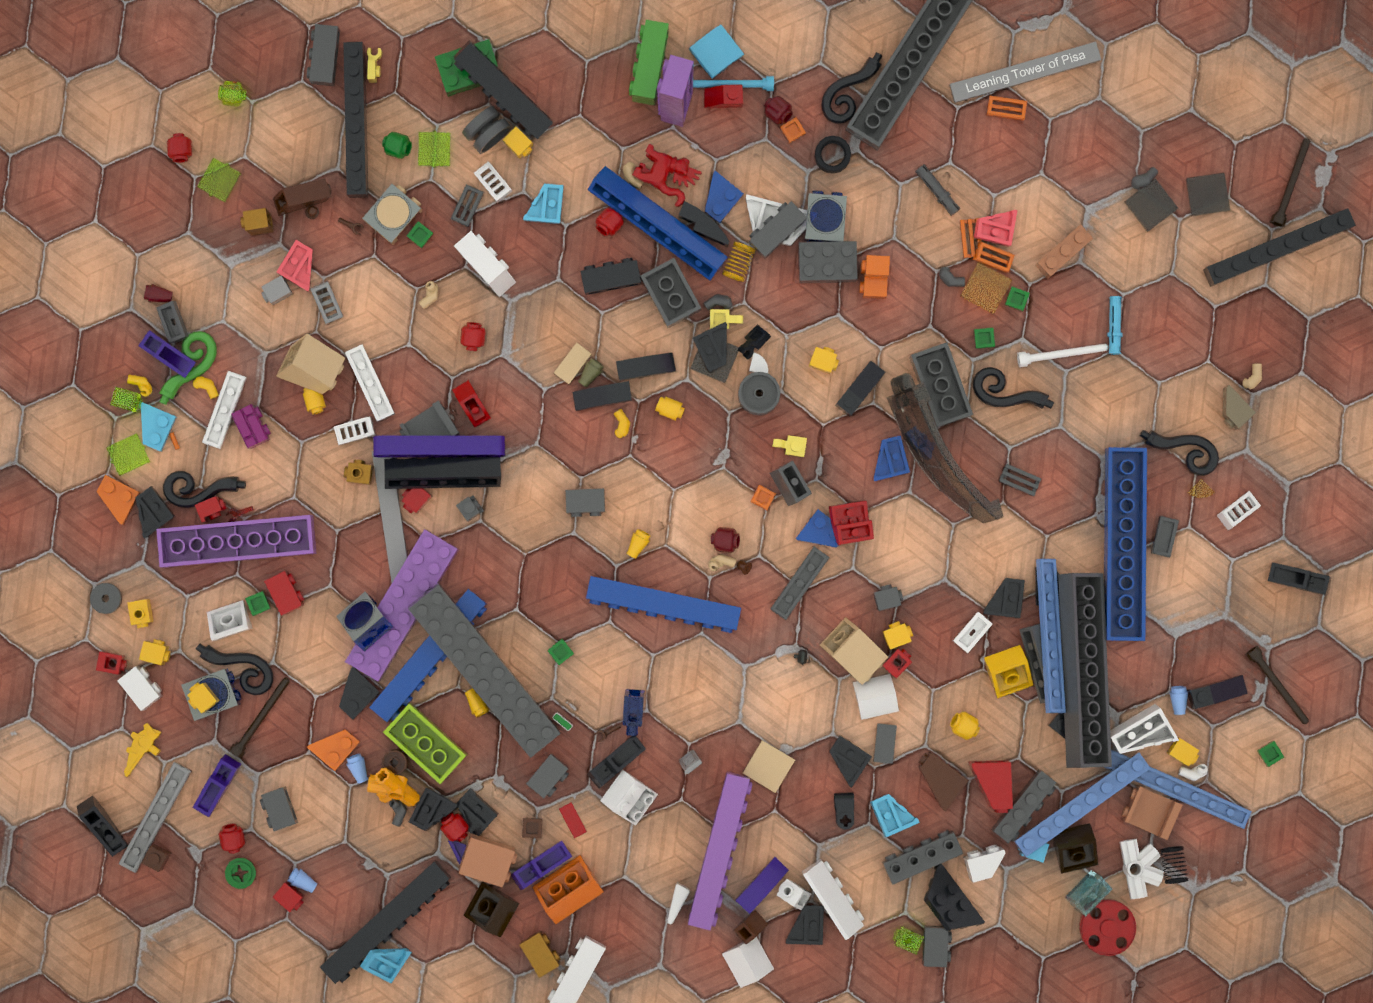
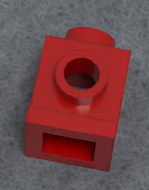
(210, 508)
(104, 663)
(895, 670)

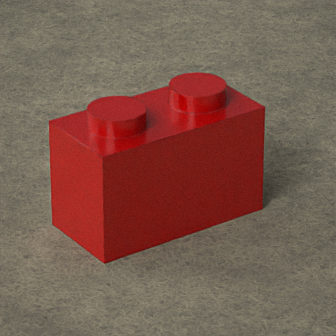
(284, 592)

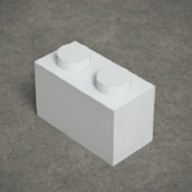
(140, 687)

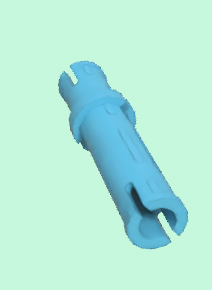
(1115, 325)

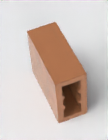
(487, 860)

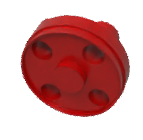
(1108, 928)

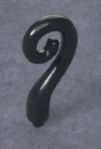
(869, 69)
(1032, 397)
(1160, 442)
(223, 484)
(218, 658)

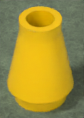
(638, 543)
(477, 705)

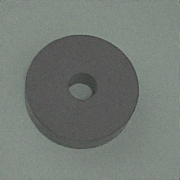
(99, 604)

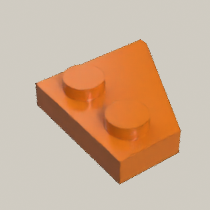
(117, 497)
(335, 748)

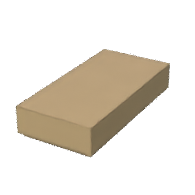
(572, 363)

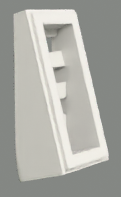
(503, 193)
(369, 424)
(1229, 518)
(679, 897)

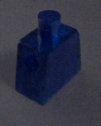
(633, 704)

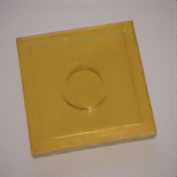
(986, 288)

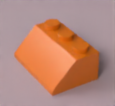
(567, 889)

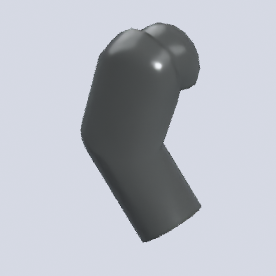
(1144, 179)
(948, 278)
(718, 299)
(400, 811)

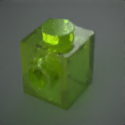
(908, 939)

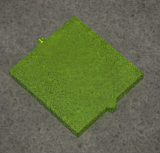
(434, 149)
(219, 180)
(128, 454)

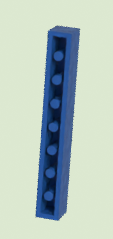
(657, 223)
(663, 603)
(420, 665)

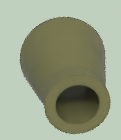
(591, 372)

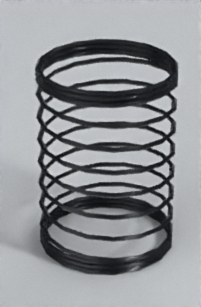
(1174, 880)

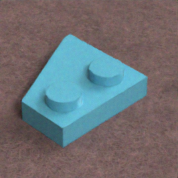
(547, 205)
(155, 426)

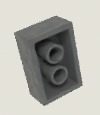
(827, 262)
(670, 293)

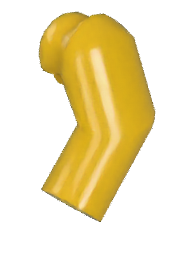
(142, 383)
(207, 384)

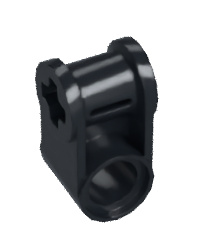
(844, 806)

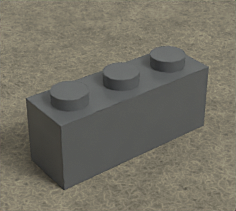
(323, 55)
(777, 229)

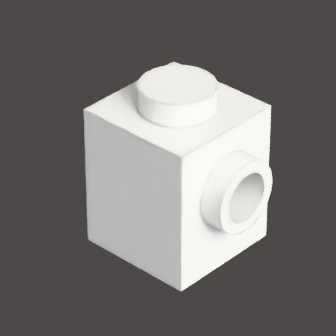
(793, 894)

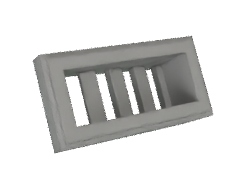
(316, 288)
(690, 761)

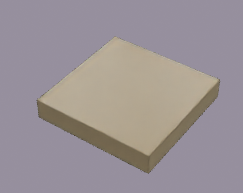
(768, 766)

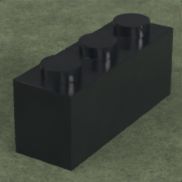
(610, 276)

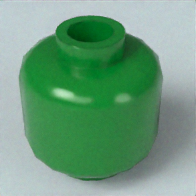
(397, 145)

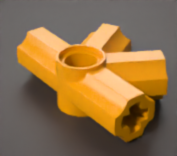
(392, 786)

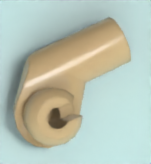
(628, 170)
(431, 294)
(1255, 378)
(720, 560)

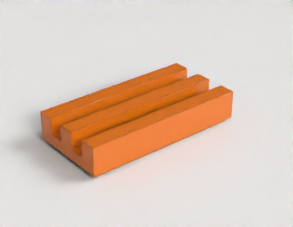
(1006, 115)
(971, 238)
(979, 252)

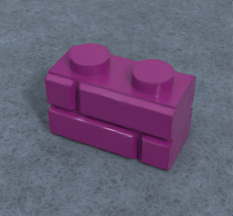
(251, 426)

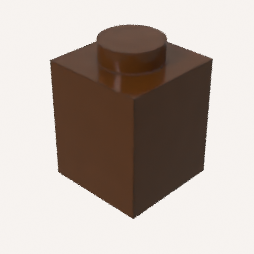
(156, 858)
(750, 927)

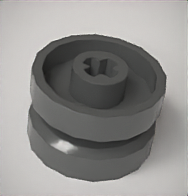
(486, 129)
(764, 383)

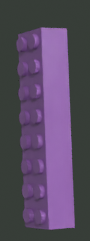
(675, 90)
(236, 541)
(418, 574)
(718, 851)

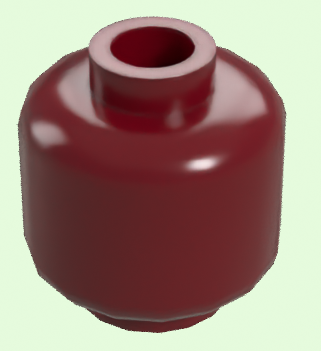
(778, 110)
(725, 539)

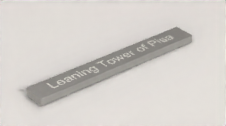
(1025, 72)

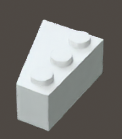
(485, 262)
(1142, 730)

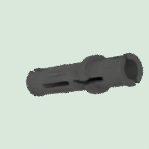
(937, 189)

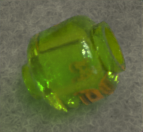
(231, 93)

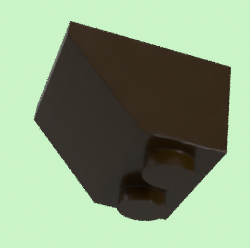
(1076, 848)
(491, 909)

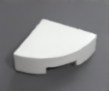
(758, 364)

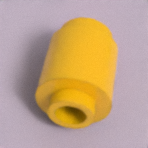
(314, 401)
(670, 408)

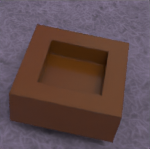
(532, 828)

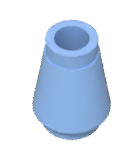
(1179, 699)
(357, 766)
(301, 880)

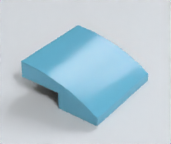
(716, 51)

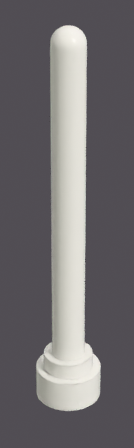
(1026, 358)

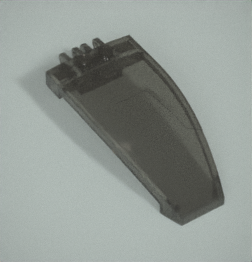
(931, 453)

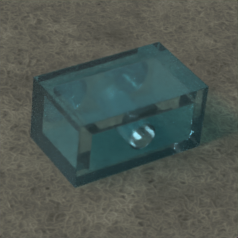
(1088, 893)

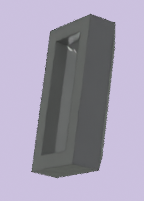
(168, 313)

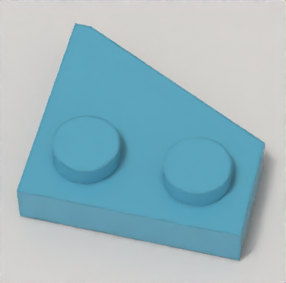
(892, 815)
(385, 962)

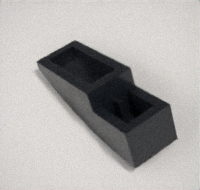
(703, 224)
(645, 366)
(602, 396)
(1299, 579)
(616, 761)

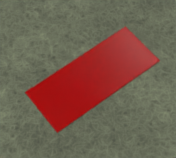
(572, 820)

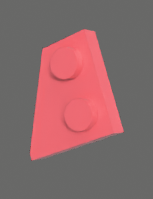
(996, 228)
(297, 265)

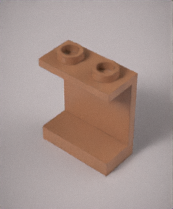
(1151, 812)

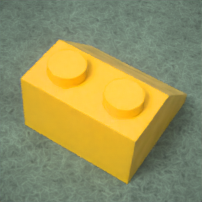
(1008, 671)

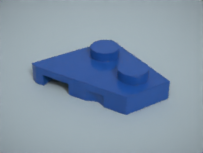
(721, 197)
(891, 459)
(818, 531)

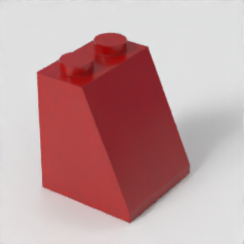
(995, 783)

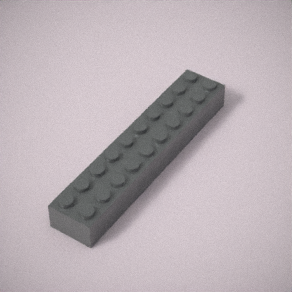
(906, 70)
(484, 670)
(1085, 670)

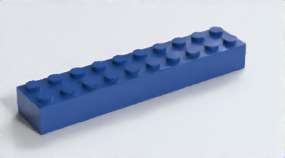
(1125, 543)

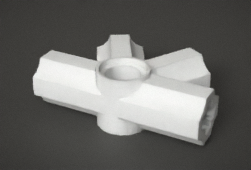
(1144, 872)

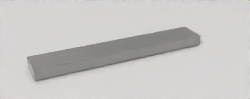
(155, 817)

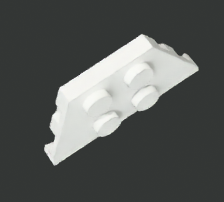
(761, 209)

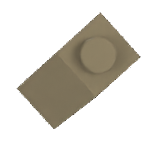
(1235, 409)

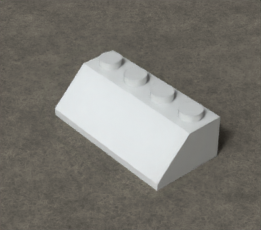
(832, 898)

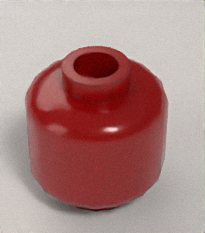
(179, 148)
(609, 222)
(472, 336)
(454, 827)
(231, 838)

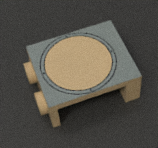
(392, 213)

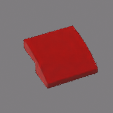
(851, 522)

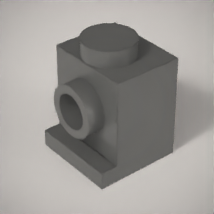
(470, 508)

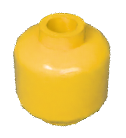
(965, 725)

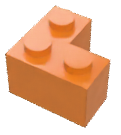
(875, 276)

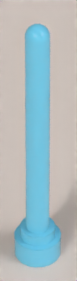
(767, 83)

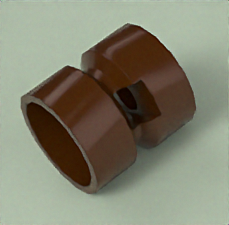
(395, 761)

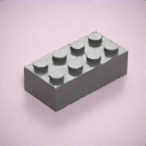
(943, 383)

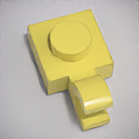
(373, 70)
(719, 316)
(793, 446)

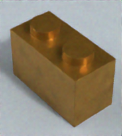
(257, 221)
(540, 954)

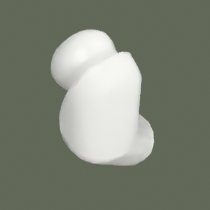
(1194, 773)

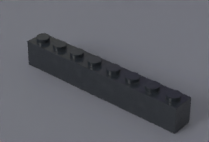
(355, 120)
(1279, 247)
(386, 921)

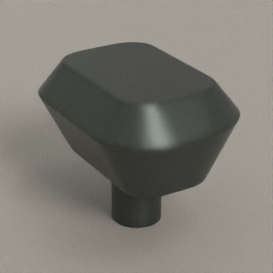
(802, 657)

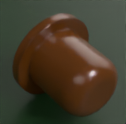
(312, 212)
(744, 566)

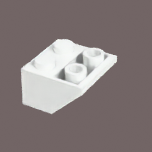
(629, 797)
(983, 864)

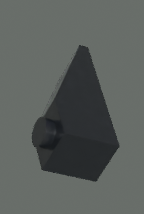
(860, 388)
(1217, 692)
(101, 825)

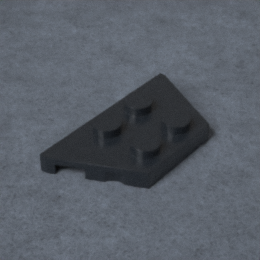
(949, 902)

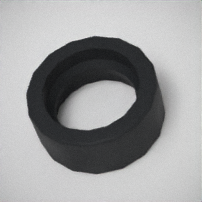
(835, 140)

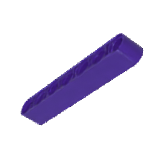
(438, 446)

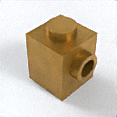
(358, 472)

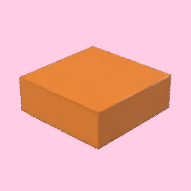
(792, 130)
(763, 497)

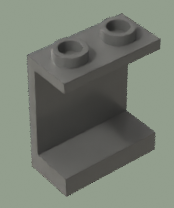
(430, 423)

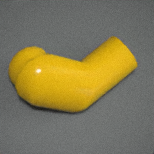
(624, 424)

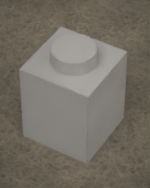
(276, 290)

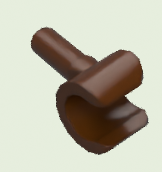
(350, 225)
(606, 732)

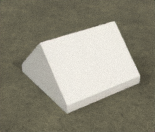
(228, 621)
(876, 697)
(748, 962)

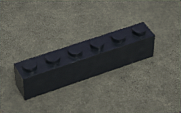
(506, 92)
(442, 472)

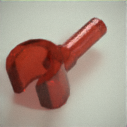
(236, 513)

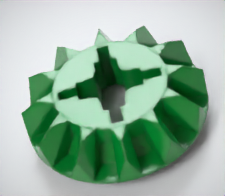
(236, 881)

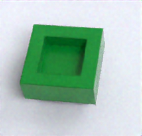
(420, 234)
(1017, 299)
(984, 338)
(258, 603)
(560, 652)
(1270, 753)

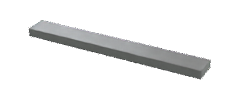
(391, 520)

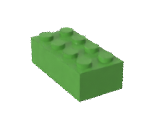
(650, 62)

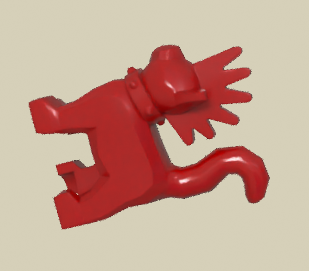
(662, 167)

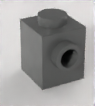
(888, 597)

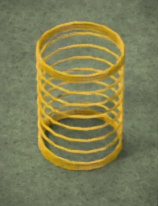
(743, 247)

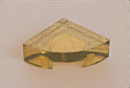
(1200, 490)

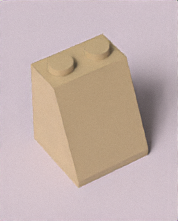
(311, 365)
(854, 651)

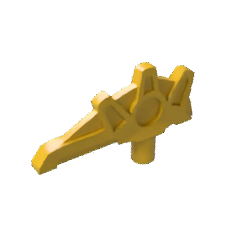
(142, 743)

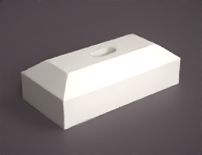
(980, 625)

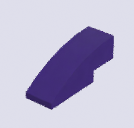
(167, 354)
(217, 785)
(541, 865)
(761, 885)

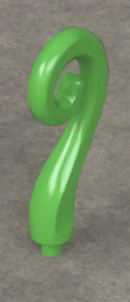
(172, 385)

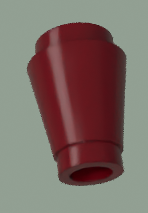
(157, 294)

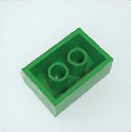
(454, 79)

